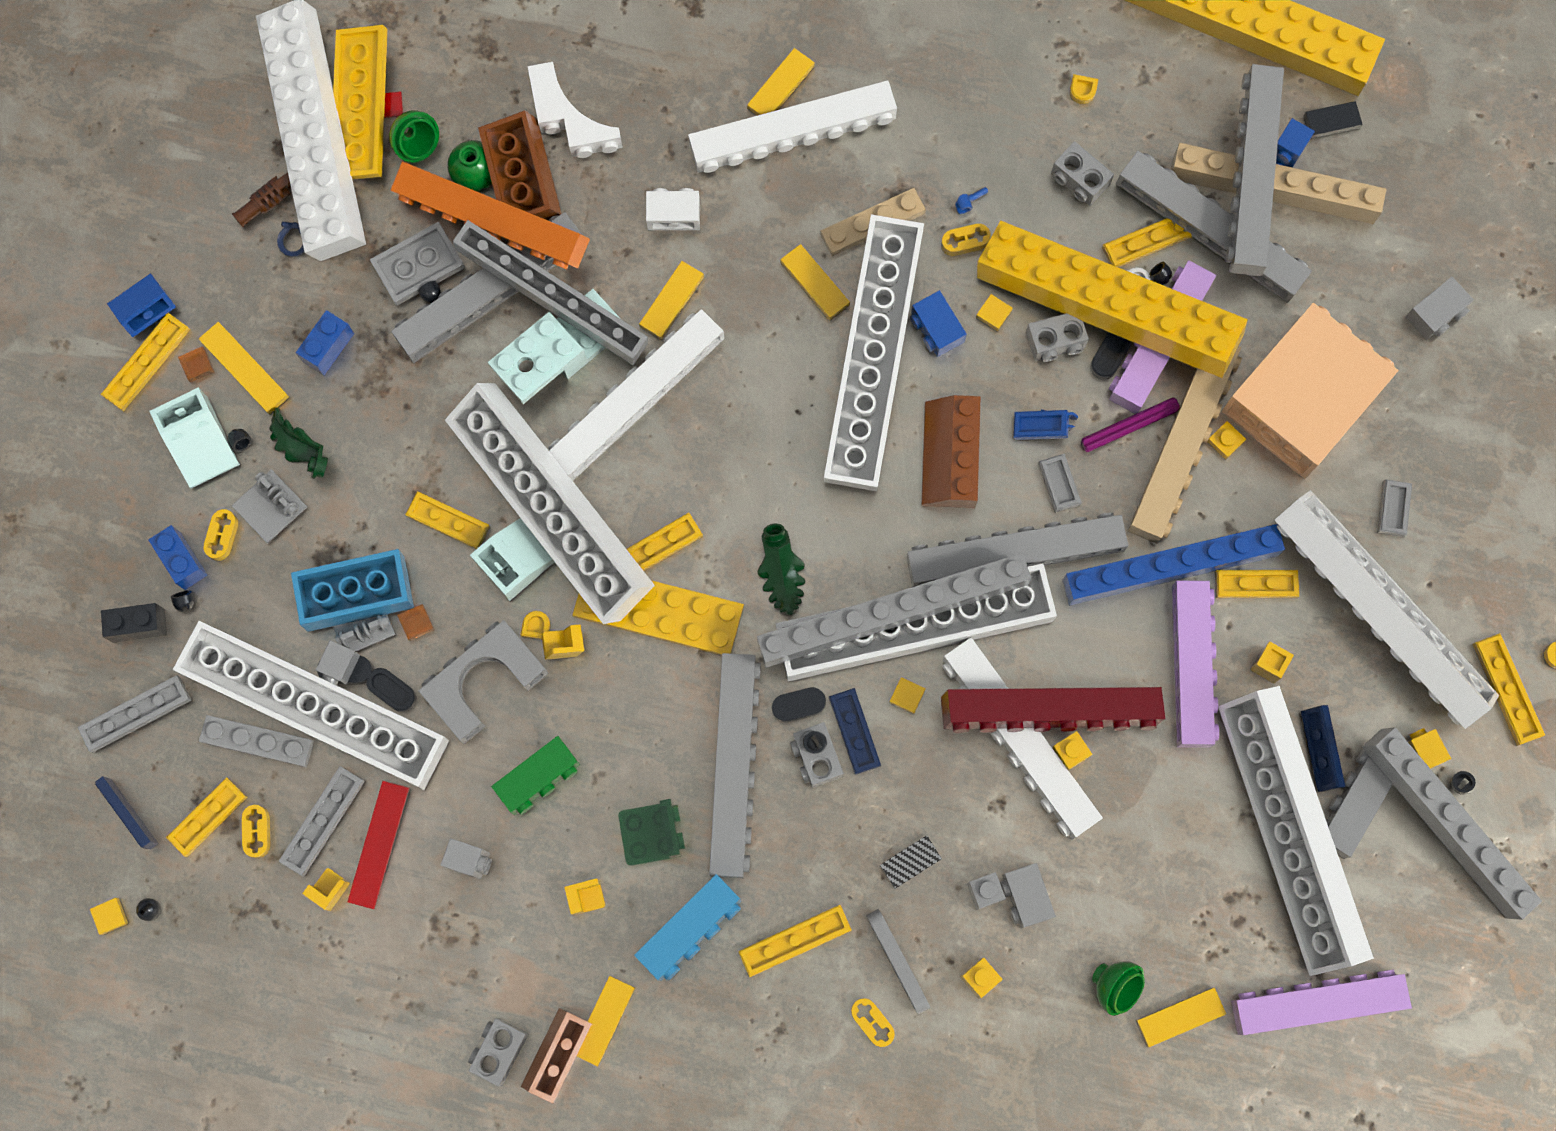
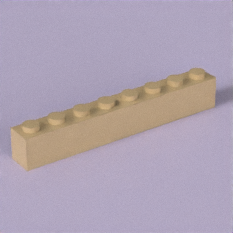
(1291, 185)
(1180, 453)

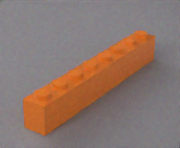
(491, 215)

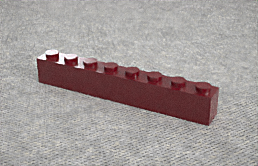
(1052, 709)

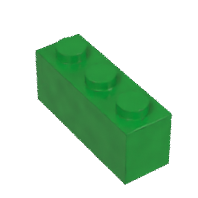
(536, 776)

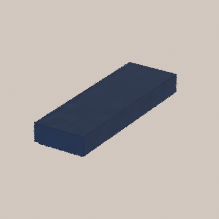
(854, 731)
(1323, 748)
(126, 813)

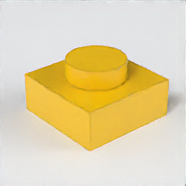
(1226, 440)

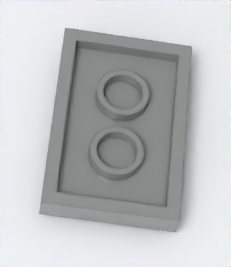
(417, 261)

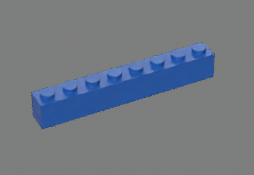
(1173, 564)

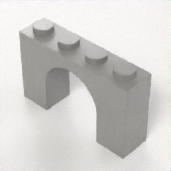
(445, 689)

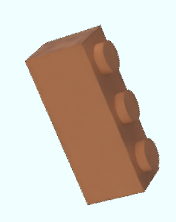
(556, 1055)

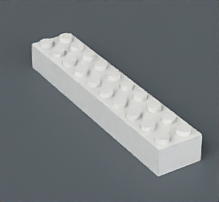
(310, 130)
(873, 353)
(549, 503)
(1387, 610)
(988, 617)
(311, 705)
(1295, 832)

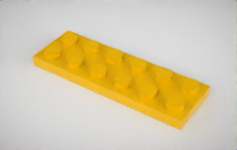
(361, 96)
(678, 618)

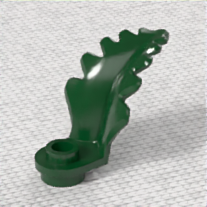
(297, 445)
(781, 569)

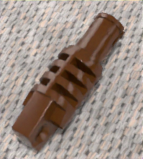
(264, 199)

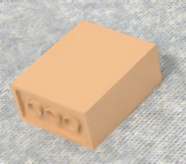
(1309, 390)

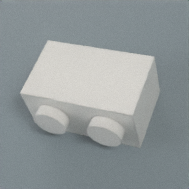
(673, 209)

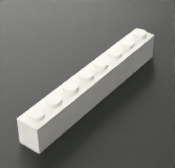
(792, 127)
(636, 394)
(1027, 748)

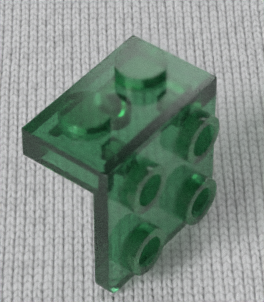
(651, 833)

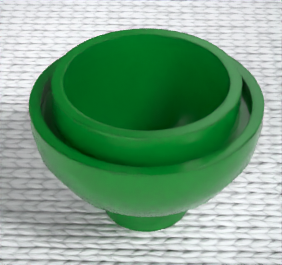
(419, 139)
(472, 174)
(1118, 986)

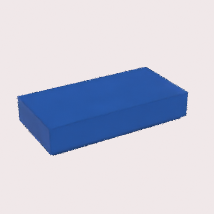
(1041, 424)

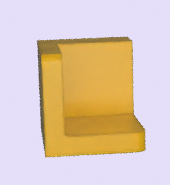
(563, 643)
(1272, 662)
(327, 889)
(585, 896)

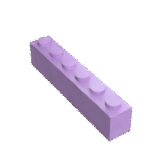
(1146, 364)
(1193, 664)
(1320, 1004)

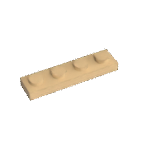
(855, 228)

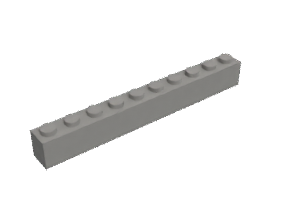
(894, 610)

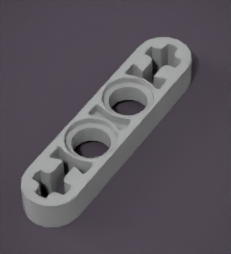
(898, 961)

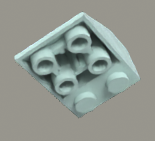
(194, 437)
(512, 558)

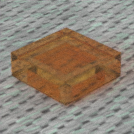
(196, 364)
(415, 622)

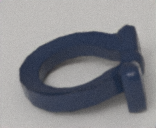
(280, 240)

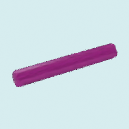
(1130, 424)

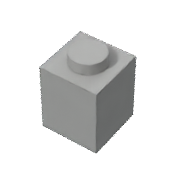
(337, 663)
(986, 891)

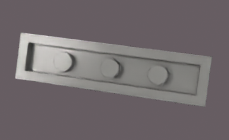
(134, 714)
(256, 741)
(321, 821)

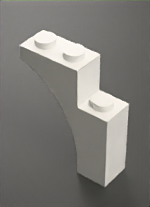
(557, 113)

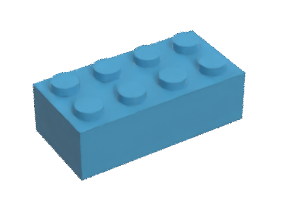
(352, 590)
(688, 928)

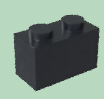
(133, 622)

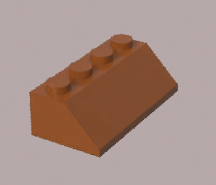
(520, 165)
(951, 452)

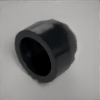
(1161, 273)
(430, 291)
(239, 440)
(183, 599)
(811, 746)
(1458, 778)
(152, 913)

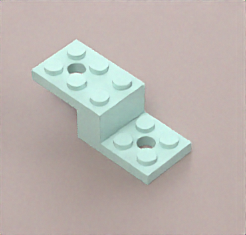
(552, 348)

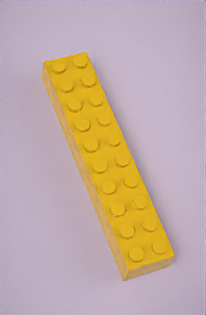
(1283, 34)
(1111, 298)

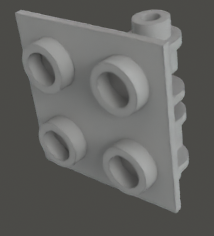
(269, 505)
(364, 632)

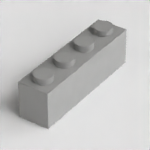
(1357, 805)

